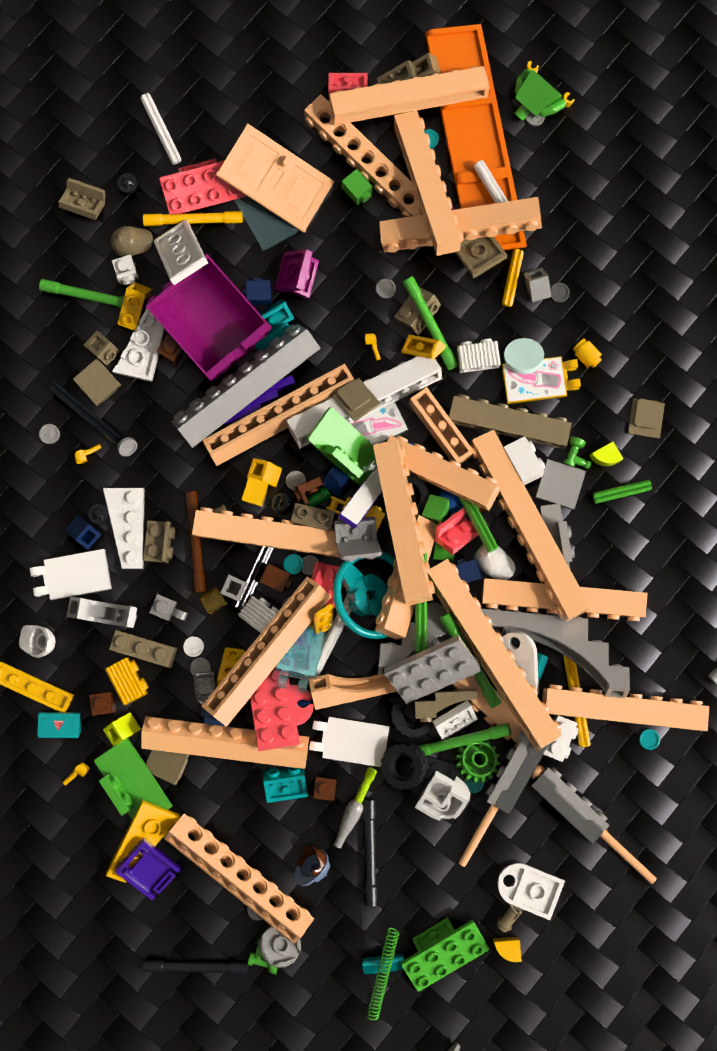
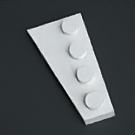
(141, 354)
(127, 521)

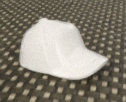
(495, 564)
(36, 640)

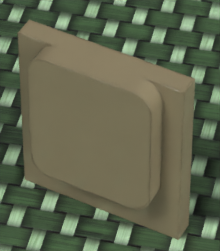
(97, 382)
(356, 399)
(646, 418)
(167, 765)

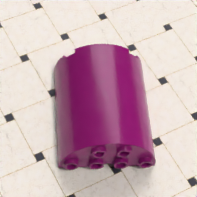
(209, 319)

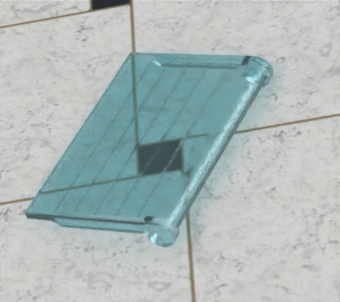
(264, 224)

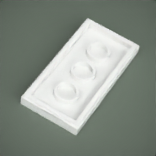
(180, 252)

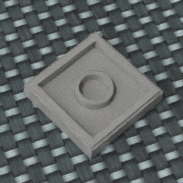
(560, 484)

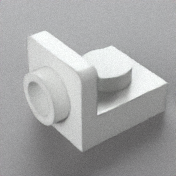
(125, 270)

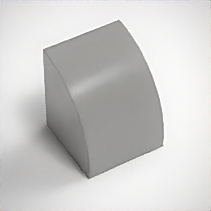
(537, 284)
(233, 588)

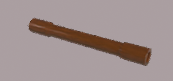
(198, 574)

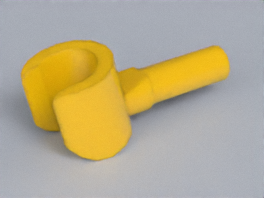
(370, 339)
(80, 455)
(80, 769)

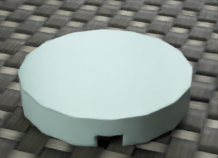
(524, 356)

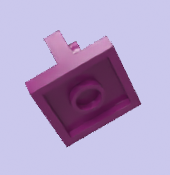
(297, 273)

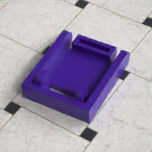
(150, 871)

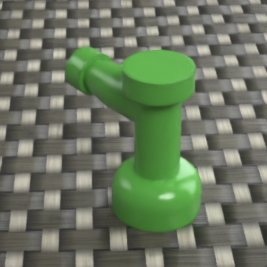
(572, 459)
(257, 959)

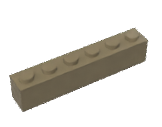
(510, 422)

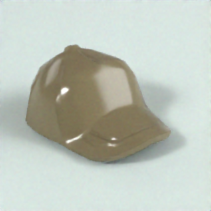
(131, 241)

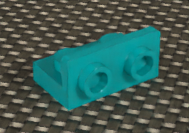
(284, 784)

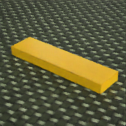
(34, 688)

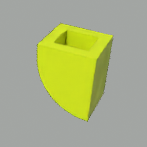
(607, 455)
(122, 729)

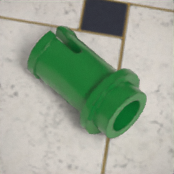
(319, 497)

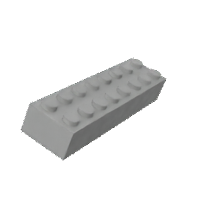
(245, 384)

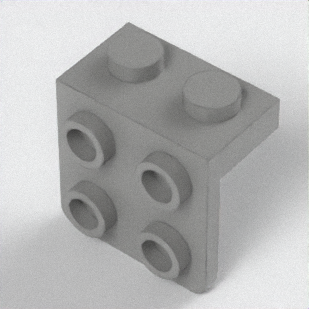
(357, 542)

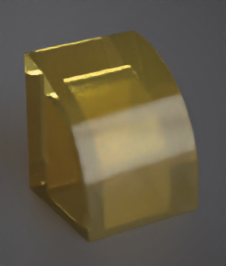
(212, 600)

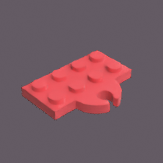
(278, 714)

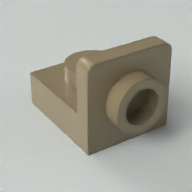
(102, 348)

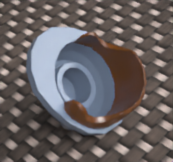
(312, 866)

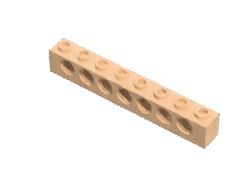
(379, 163)
(241, 889)

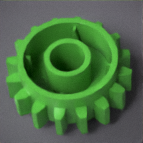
(470, 768)

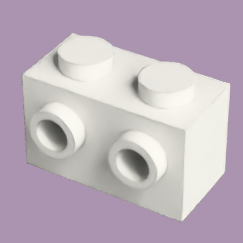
(524, 460)
(560, 747)

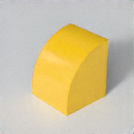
(264, 471)
(255, 492)
(508, 948)

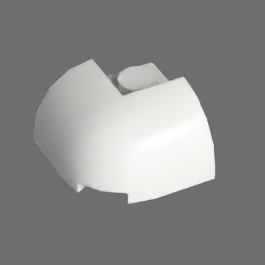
(443, 797)

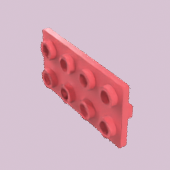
(197, 187)

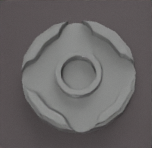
(277, 949)

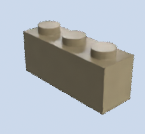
(143, 649)

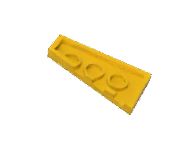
(148, 822)

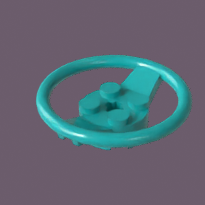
(356, 587)

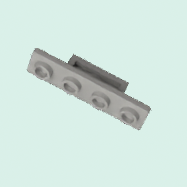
(558, 529)

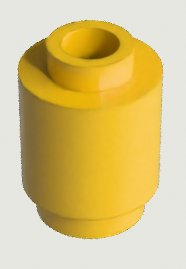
(587, 353)

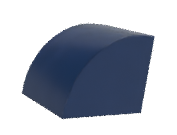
(337, 482)
(82, 532)

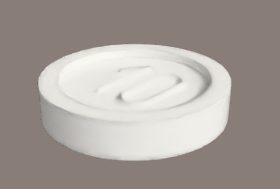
(193, 646)

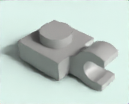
(166, 608)

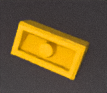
(422, 347)

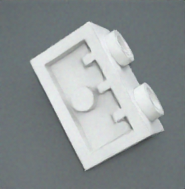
(454, 720)

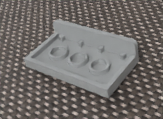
(432, 669)

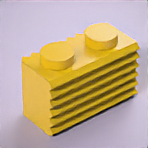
(127, 681)

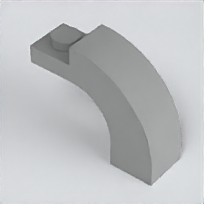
(102, 612)

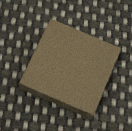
(480, 254)

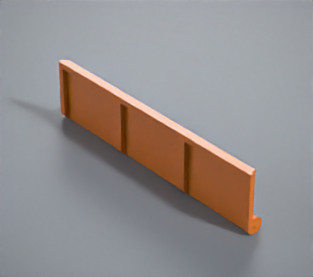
(473, 126)

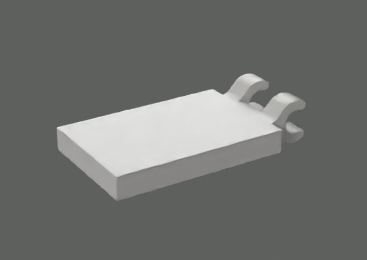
(73, 575)
(351, 741)

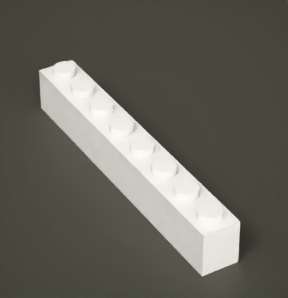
(386, 387)

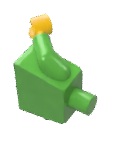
(537, 95)

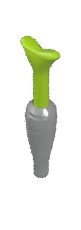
(354, 808)

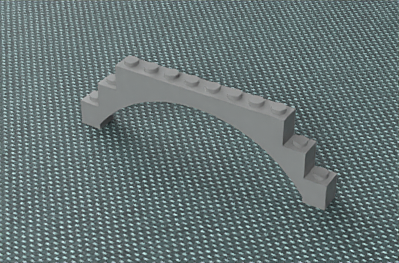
(550, 630)

